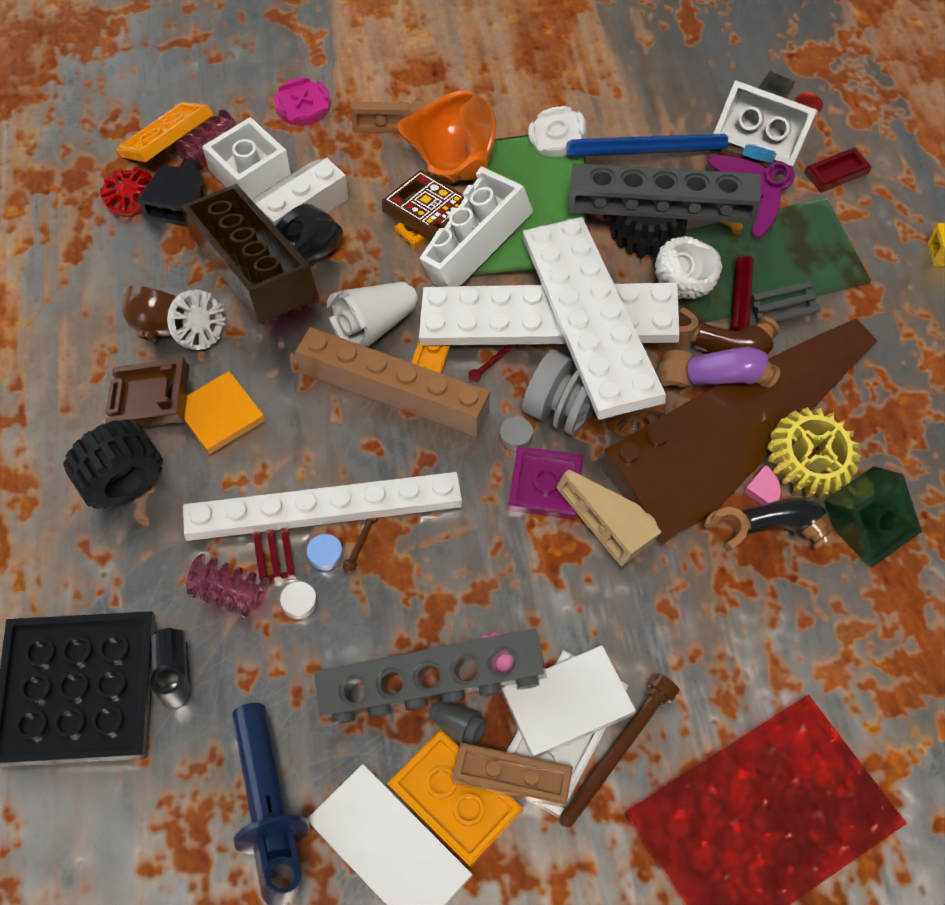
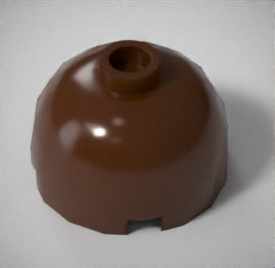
(148, 312)

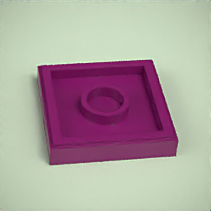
(536, 481)

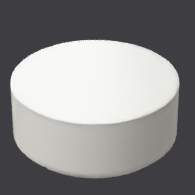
(298, 600)

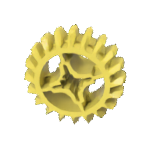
(833, 458)

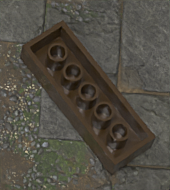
(250, 253)

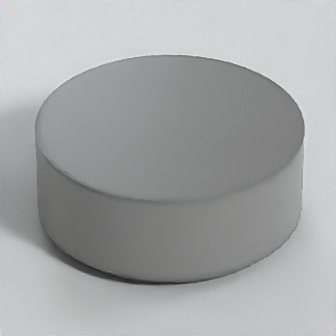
(516, 432)

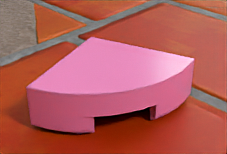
(764, 487)

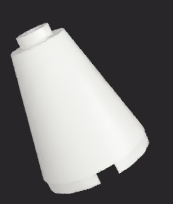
(370, 311)

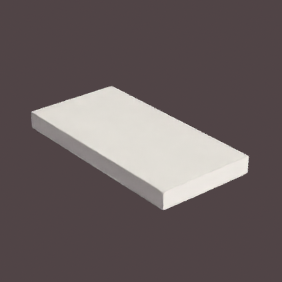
(387, 844)

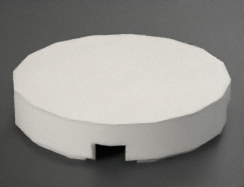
(554, 129)

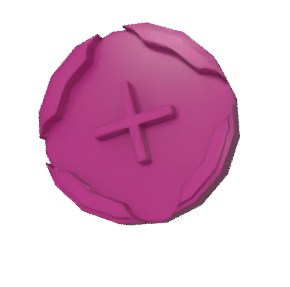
(302, 101)

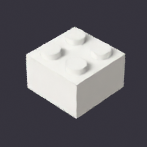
(247, 158)

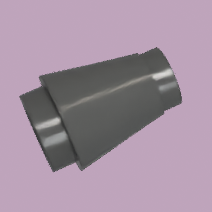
(459, 722)

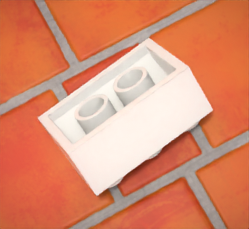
(766, 121)
(314, 184)

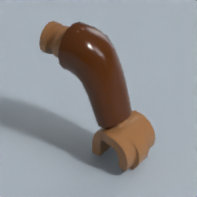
(714, 339)

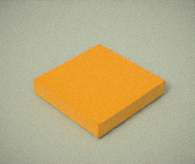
(220, 412)

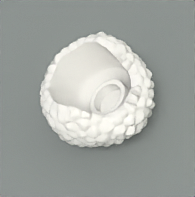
(690, 265)

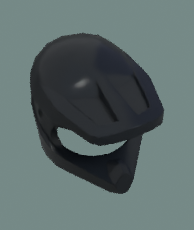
(319, 232)

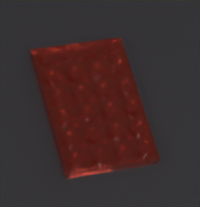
(765, 815)

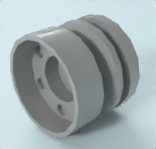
(557, 390)

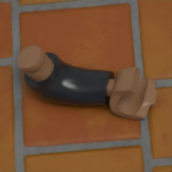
(791, 513)

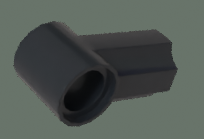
(169, 665)

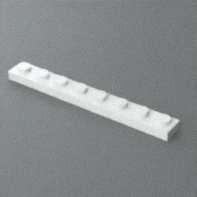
(321, 506)

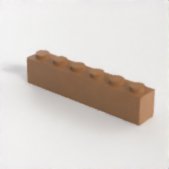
(393, 381)

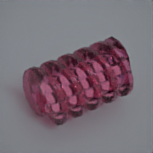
(191, 145)
(224, 588)

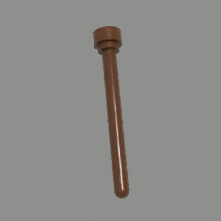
(660, 691)

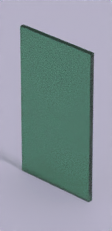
(798, 248)

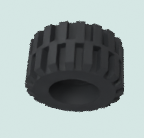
(645, 234)
(113, 464)

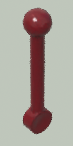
(475, 375)

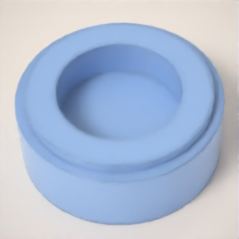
(324, 552)

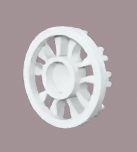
(195, 319)

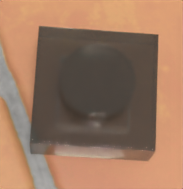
(777, 85)

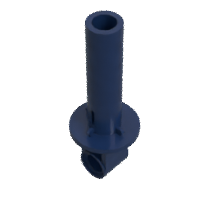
(272, 832)

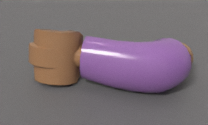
(720, 367)

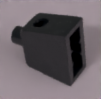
(170, 190)

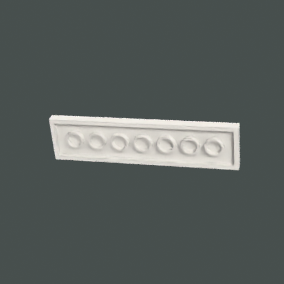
(525, 316)
(593, 319)

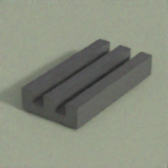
(808, 297)

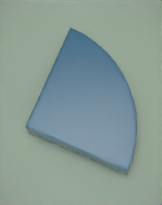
(759, 153)

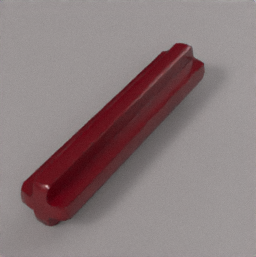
(742, 292)

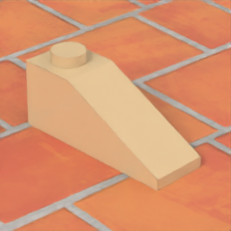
(612, 518)

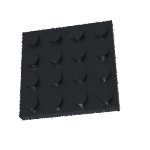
(75, 688)

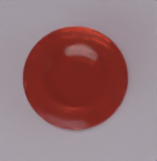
(810, 100)

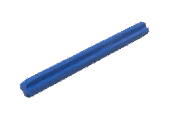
(646, 145)

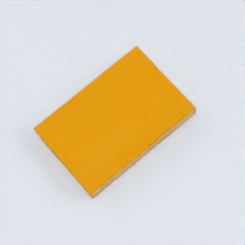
(164, 131)
(459, 815)

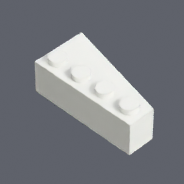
(476, 228)

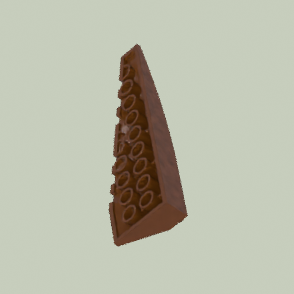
(709, 446)

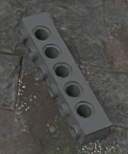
(665, 193)
(336, 683)

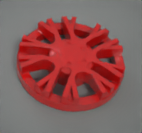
(126, 191)

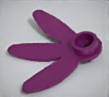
(770, 188)

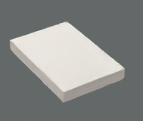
(569, 703)

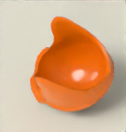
(452, 135)

